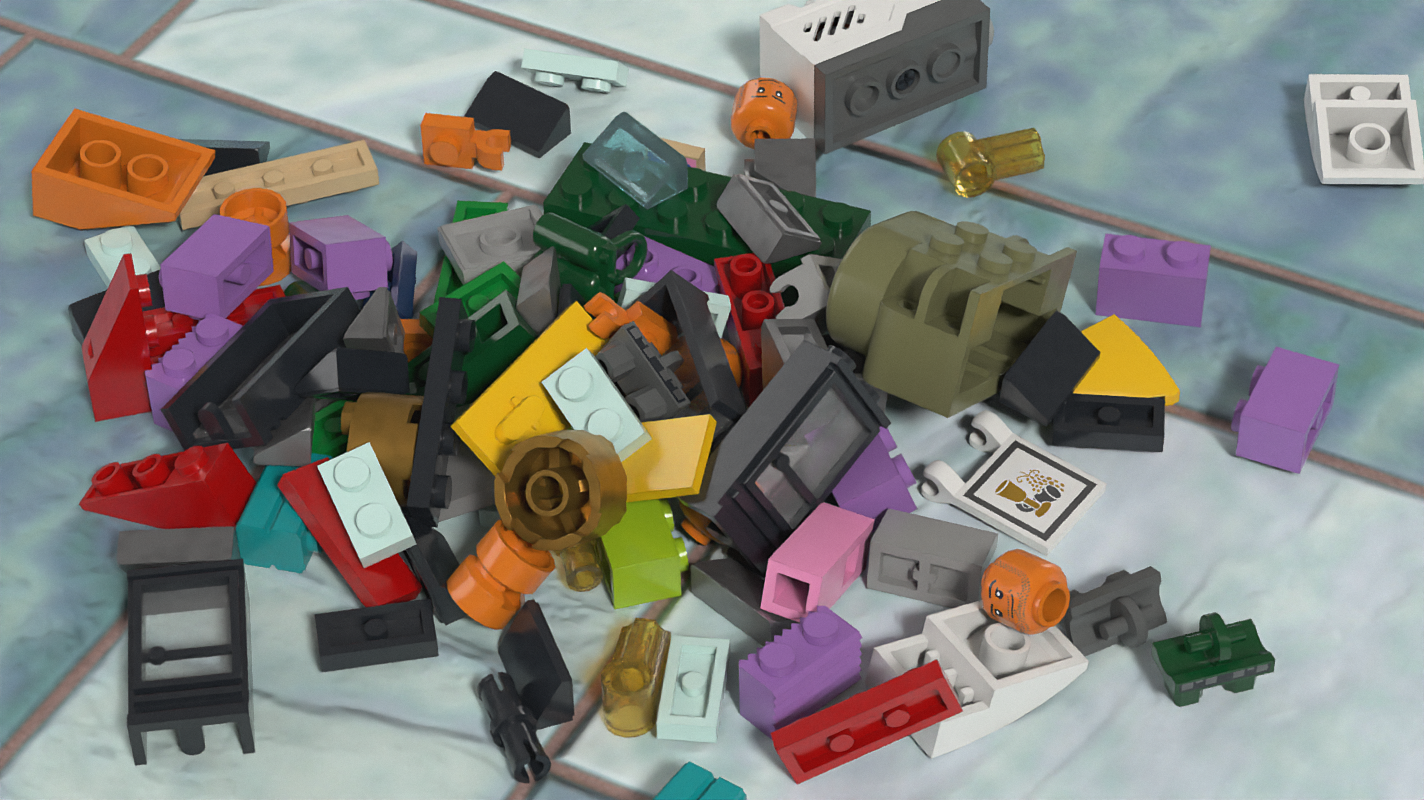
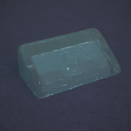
(638, 161)

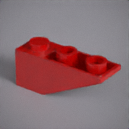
(748, 287)
(119, 346)
(175, 489)

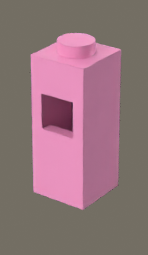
(817, 562)

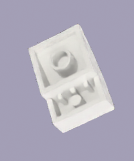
(1363, 129)
(989, 665)

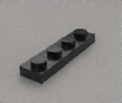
(444, 389)

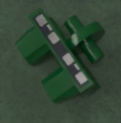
(1210, 658)

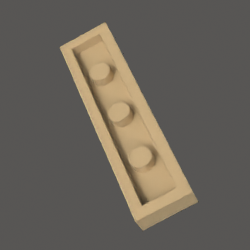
(294, 178)

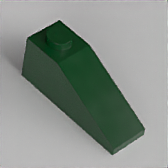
(498, 342)

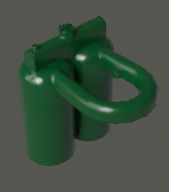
(587, 256)

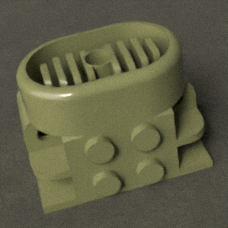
(942, 307)

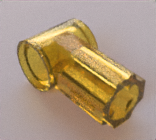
(976, 164)
(634, 678)

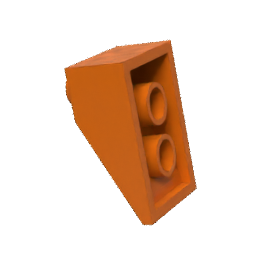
(114, 174)

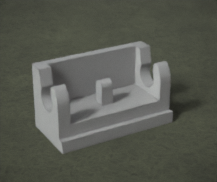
(813, 284)
(929, 559)

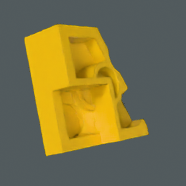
(1125, 365)

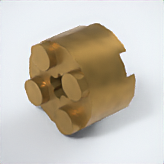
(391, 428)
(591, 485)

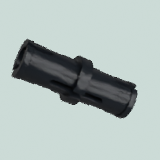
(513, 727)

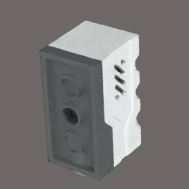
(874, 61)

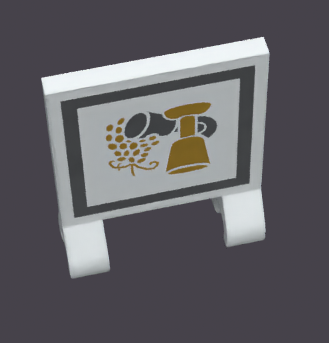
(1017, 488)

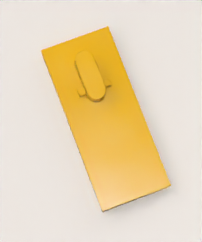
(517, 401)
(671, 461)

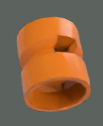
(268, 209)
(495, 582)

